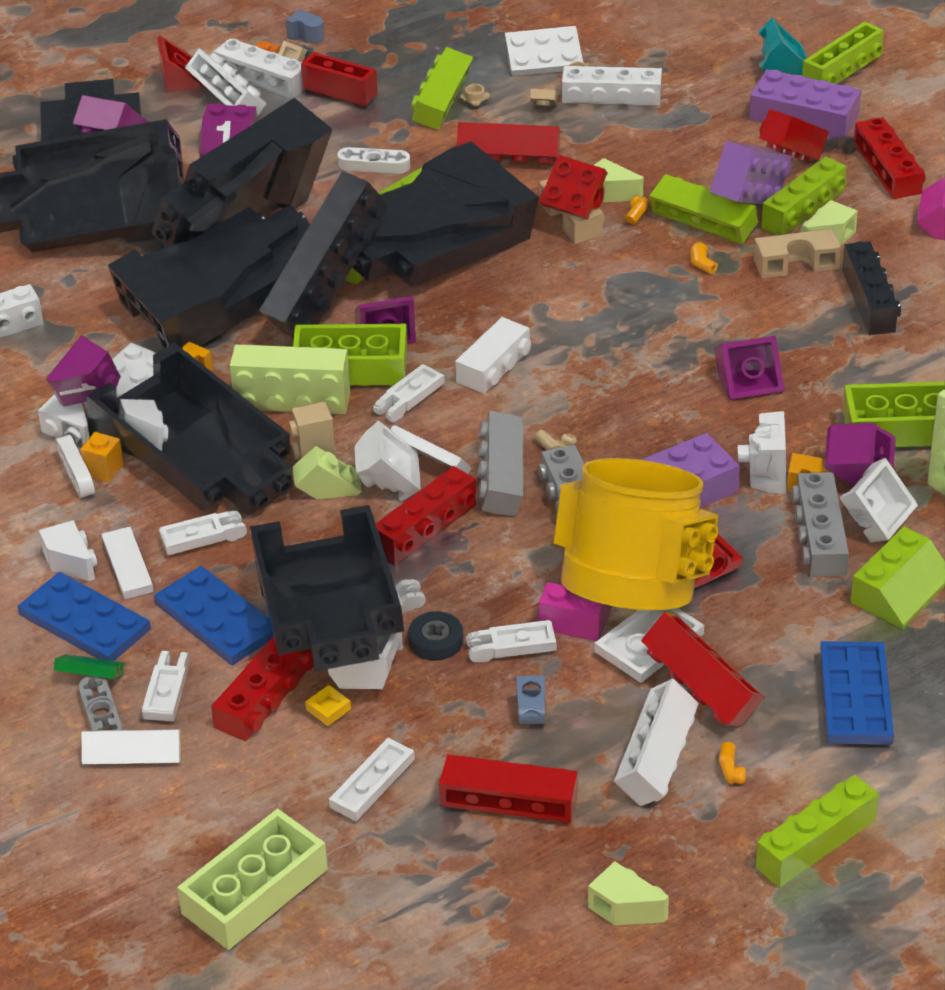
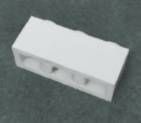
(493, 355)

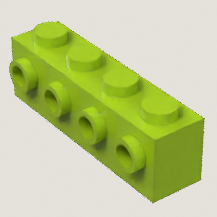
(845, 54)
(441, 88)
(803, 196)
(702, 209)
(816, 830)

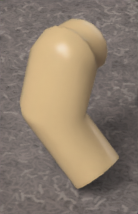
(548, 442)

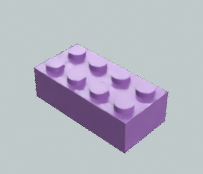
(810, 100)
(750, 172)
(707, 461)

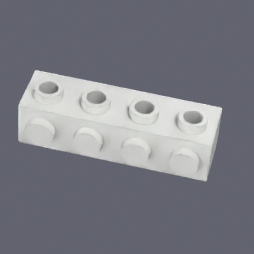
(263, 67)
(223, 82)
(611, 85)
(19, 310)
(656, 743)

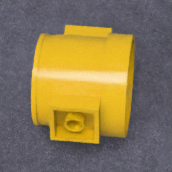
(634, 534)

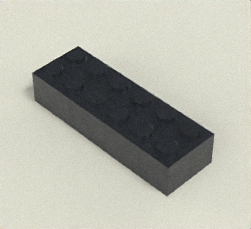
(325, 254)

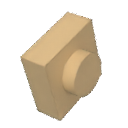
(292, 51)
(543, 97)

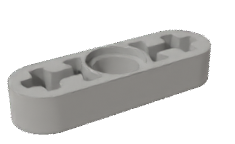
(104, 701)

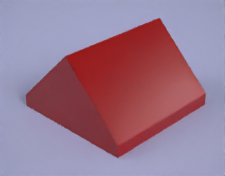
(173, 64)

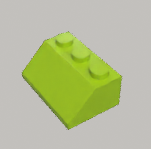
(900, 578)

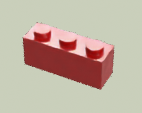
(339, 79)

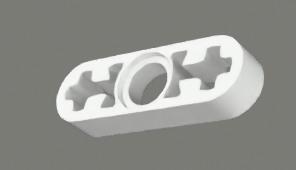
(387, 160)
(75, 466)

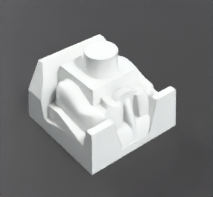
(767, 454)
(387, 461)
(879, 501)
(371, 673)

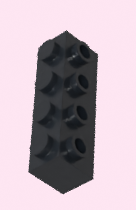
(870, 288)

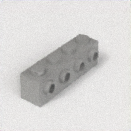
(501, 463)
(559, 467)
(821, 524)

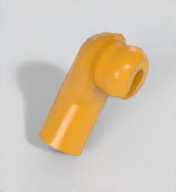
(638, 208)
(699, 258)
(727, 762)

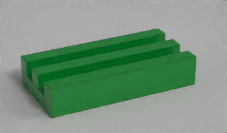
(89, 666)

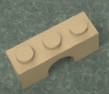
(575, 227)
(816, 248)

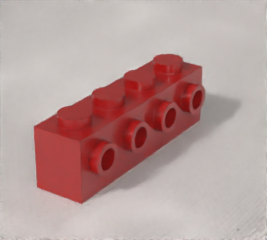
(792, 136)
(512, 141)
(889, 158)
(426, 514)
(701, 669)
(259, 690)
(472, 782)

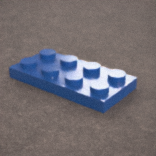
(215, 615)
(84, 617)
(856, 693)

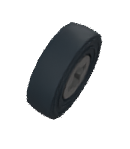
(433, 646)

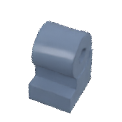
(305, 26)
(531, 701)

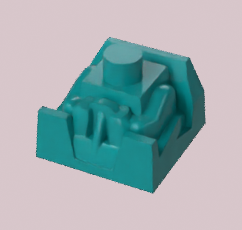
(781, 50)

